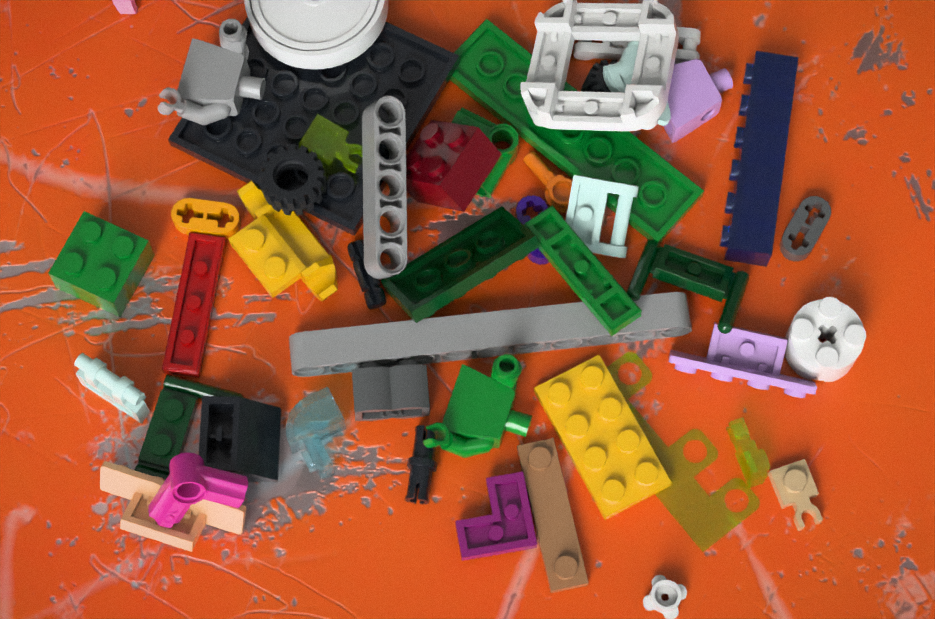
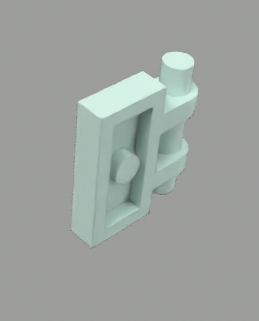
(112, 388)

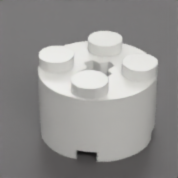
(828, 320)

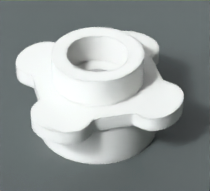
(662, 586)

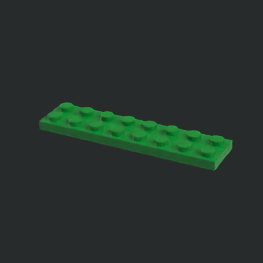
(492, 75)

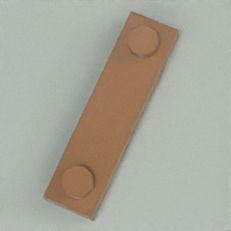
(552, 516)

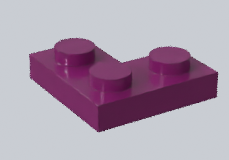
(508, 527)

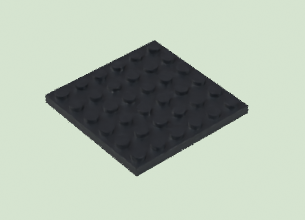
(293, 96)

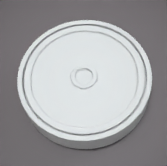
(316, 31)

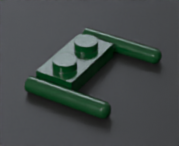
(693, 274)
(173, 422)

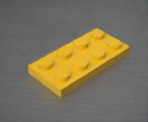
(602, 437)

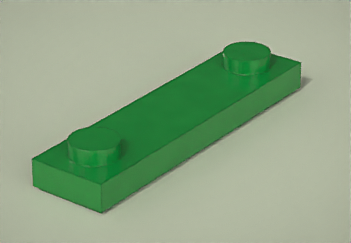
(583, 271)

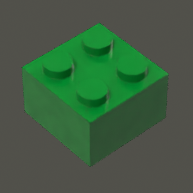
(101, 264)

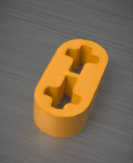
(206, 211)

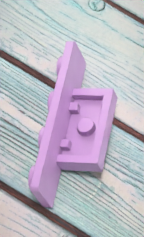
(745, 356)

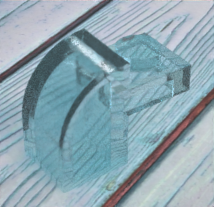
(310, 423)

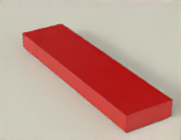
(194, 305)

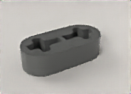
(811, 232)

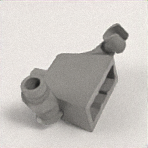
(214, 78)

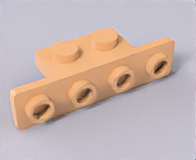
(142, 489)

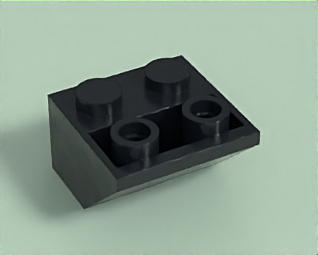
(241, 437)

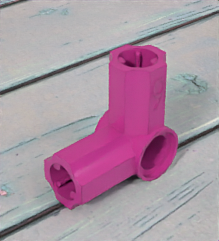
(191, 483)

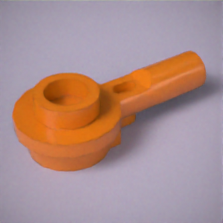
(557, 187)

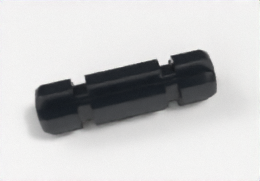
(373, 293)

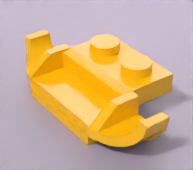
(282, 249)

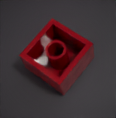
(449, 164)

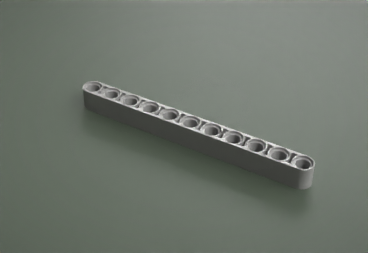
(481, 335)

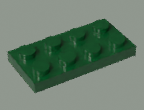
(460, 264)

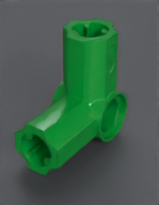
(495, 134)

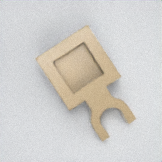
(795, 488)

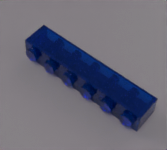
(760, 159)

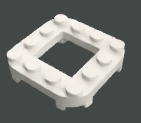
(601, 111)

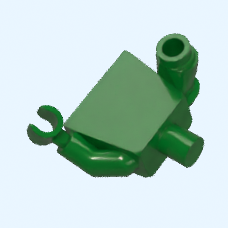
(481, 410)

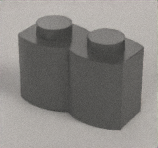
(390, 391)

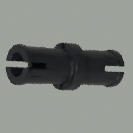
(421, 467)

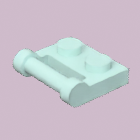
(588, 208)

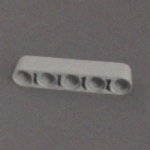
(394, 174)

